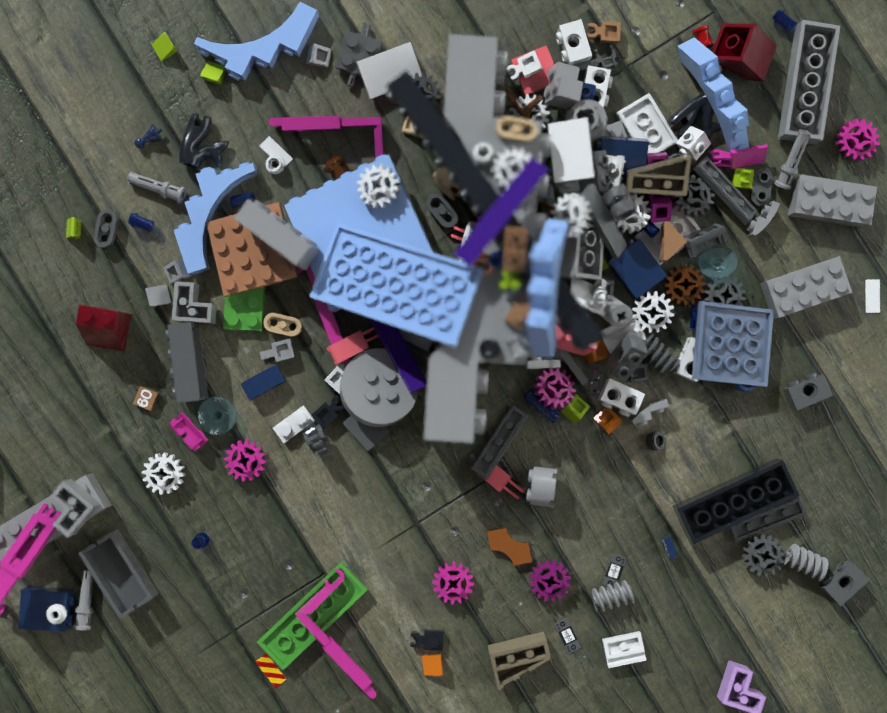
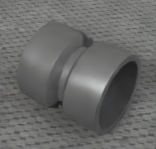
(624, 206)

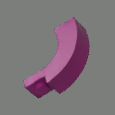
(658, 203)

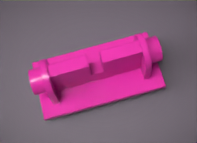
(194, 437)

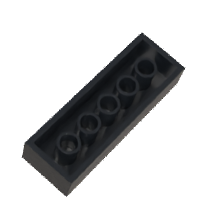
(736, 500)

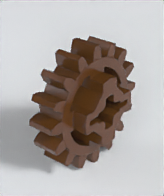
(684, 292)

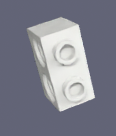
(601, 89)
(686, 358)
(622, 393)

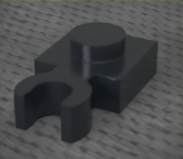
(327, 414)
(431, 639)

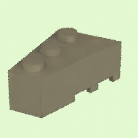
(662, 177)
(518, 656)

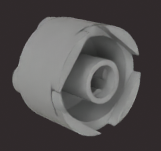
(542, 486)

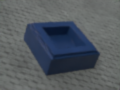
(669, 546)

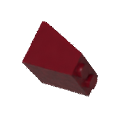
(744, 50)
(103, 327)

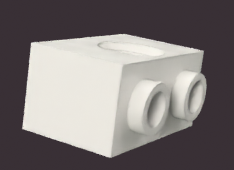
(573, 32)

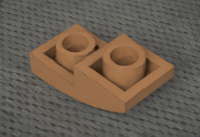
(515, 249)

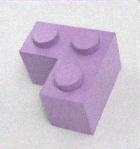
(736, 691)

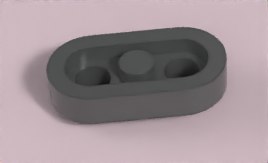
(761, 186)
(442, 211)
(103, 228)

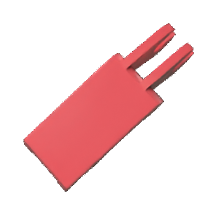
(564, 343)
(350, 346)
(499, 479)

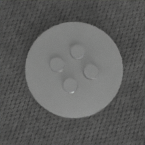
(374, 389)

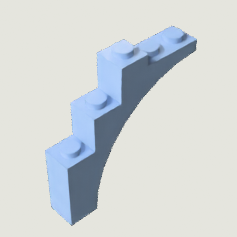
(265, 51)
(719, 91)
(214, 187)
(543, 288)

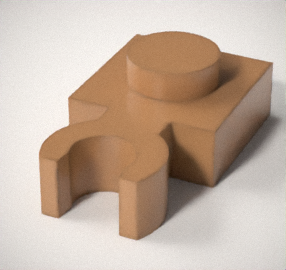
(608, 32)
(519, 313)

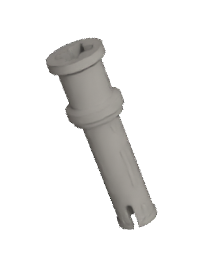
(790, 168)
(164, 189)
(84, 609)

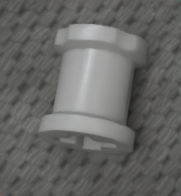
(516, 347)

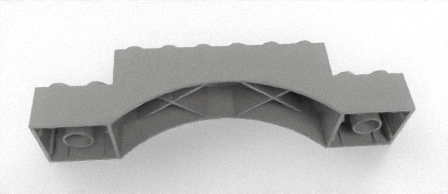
(472, 115)

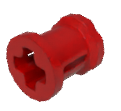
(703, 36)

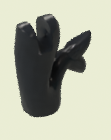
(689, 113)
(193, 137)

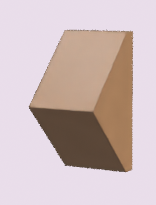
(670, 241)

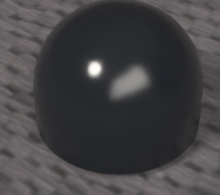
(495, 349)
(651, 440)

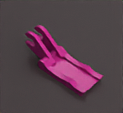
(739, 158)

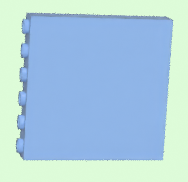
(340, 203)

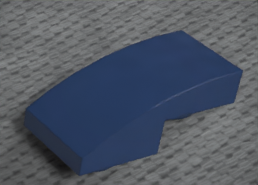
(263, 382)

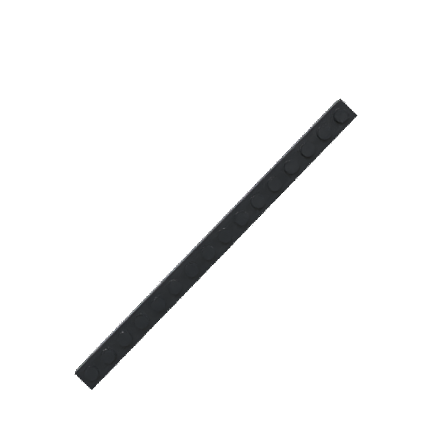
(482, 195)

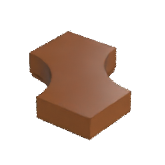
(517, 551)

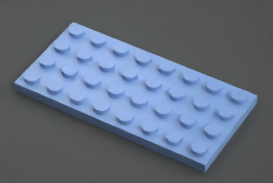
(397, 284)

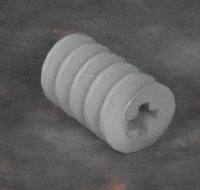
(617, 312)
(807, 560)
(611, 595)

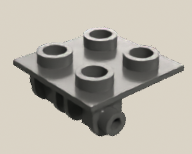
(366, 435)

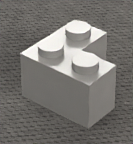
(563, 86)
(187, 307)
(77, 505)

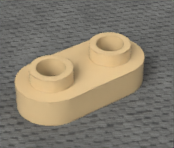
(516, 129)
(283, 324)

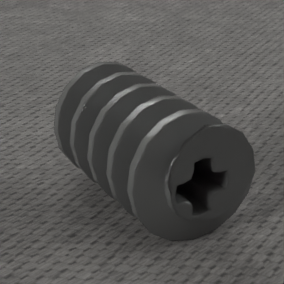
(660, 356)

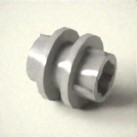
(589, 107)

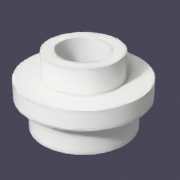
(483, 147)
(269, 164)
(61, 611)

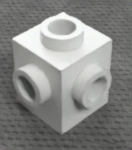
(693, 143)

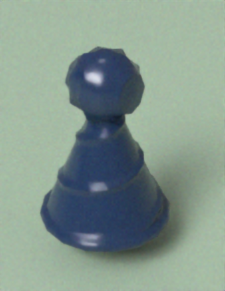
(151, 136)

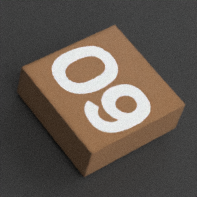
(146, 398)

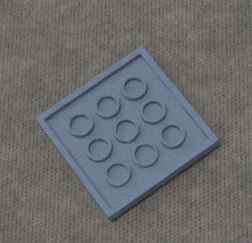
(732, 344)

